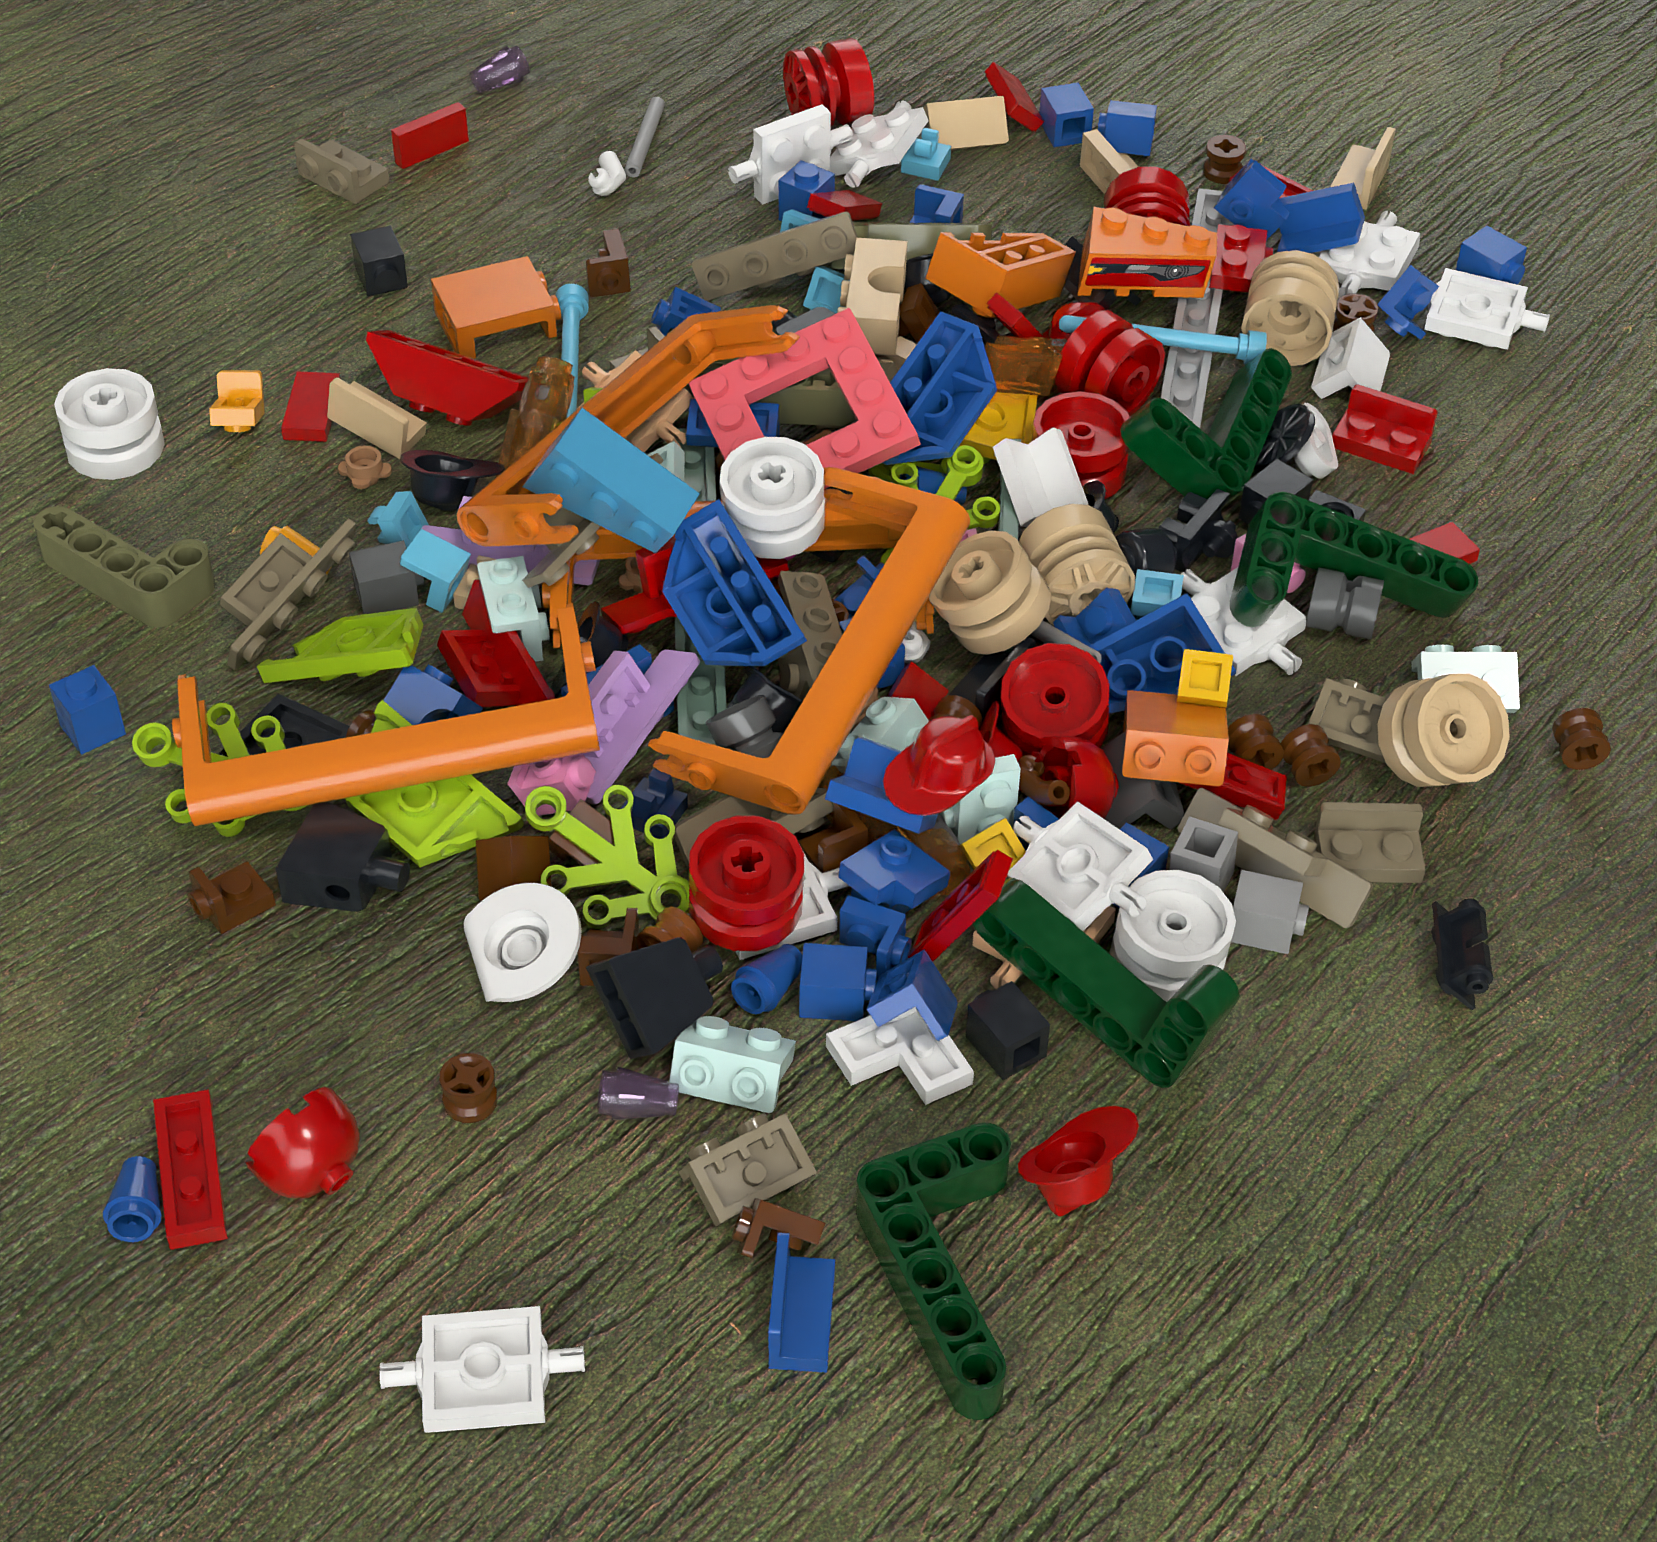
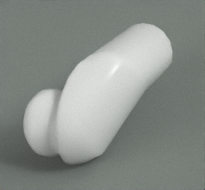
(610, 174)
(915, 644)

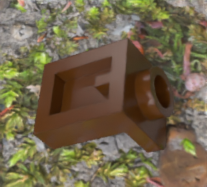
(610, 270)
(230, 896)
(781, 1220)

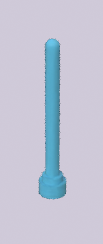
(573, 306)
(1244, 346)

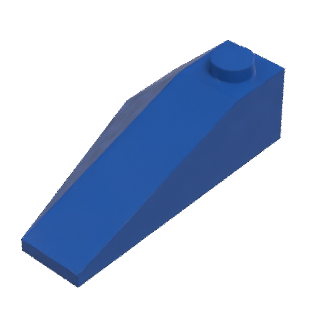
(1151, 650)

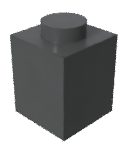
(381, 580)

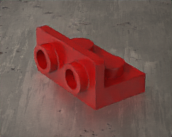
(1385, 429)

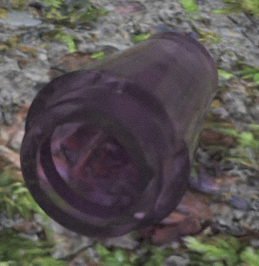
(500, 70)
(635, 1095)

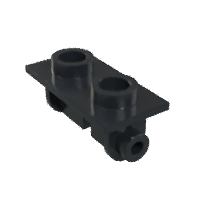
(1461, 966)

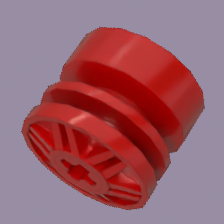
(834, 78)
(1150, 194)

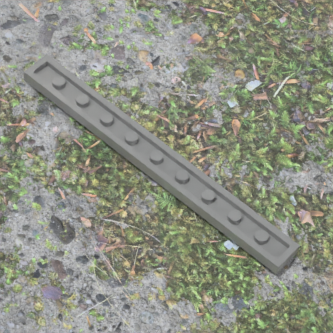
(1188, 368)

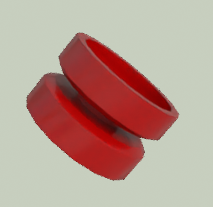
(1111, 360)
(1092, 435)
(1054, 694)
(746, 883)

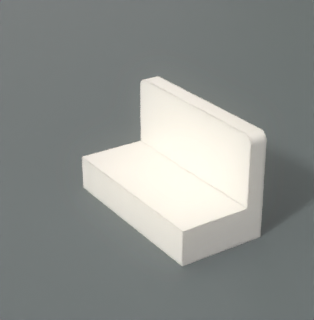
(1351, 359)
(1039, 475)

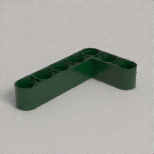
(1229, 452)
(1317, 537)
(1101, 993)
(926, 1259)

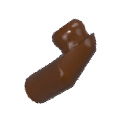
(1043, 792)

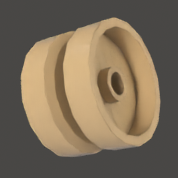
(991, 593)
(1443, 730)

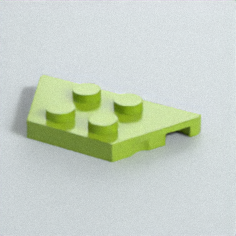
(351, 645)
(436, 816)

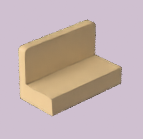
(969, 122)
(1101, 160)
(1366, 167)
(373, 417)

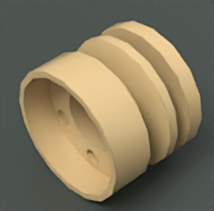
(1294, 303)
(1076, 558)

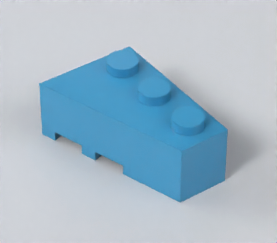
(612, 483)

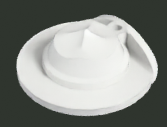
(522, 940)

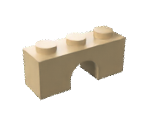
(876, 290)

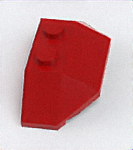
(443, 379)

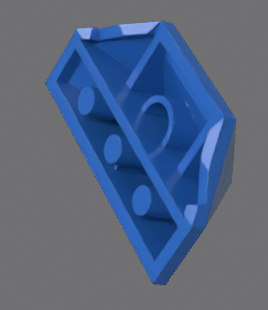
(944, 387)
(726, 594)

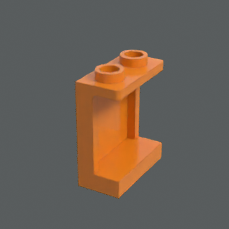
(493, 301)
(1174, 739)

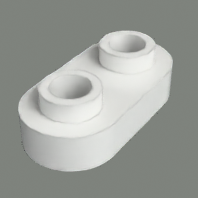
(1318, 454)

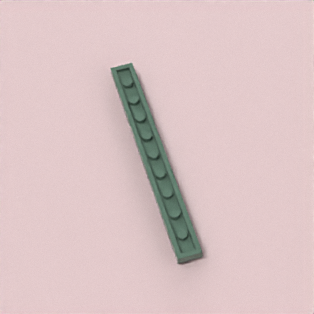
(705, 689)

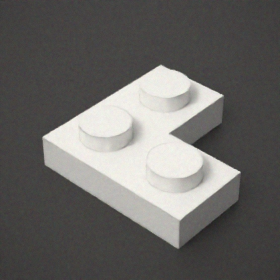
(907, 1042)

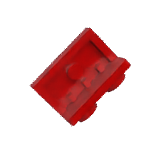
(1238, 256)

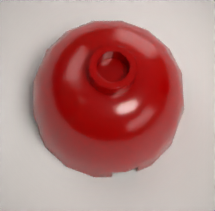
(1083, 769)
(308, 1149)

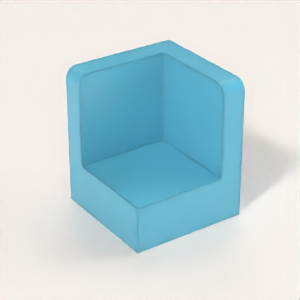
(438, 562)

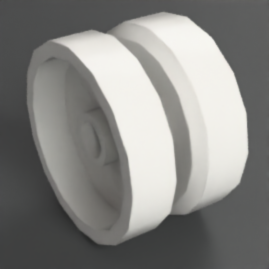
(109, 423)
(774, 495)
(1178, 932)

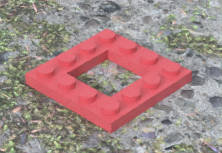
(832, 343)

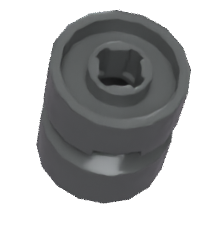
(1344, 603)
(746, 727)

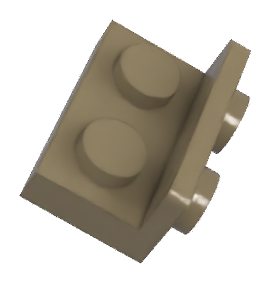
(340, 169)
(1350, 717)
(1373, 839)
(754, 1165)

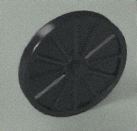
(1287, 435)

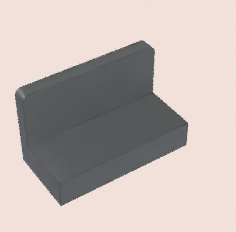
(1141, 796)

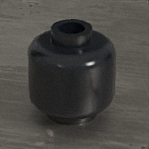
(1148, 550)

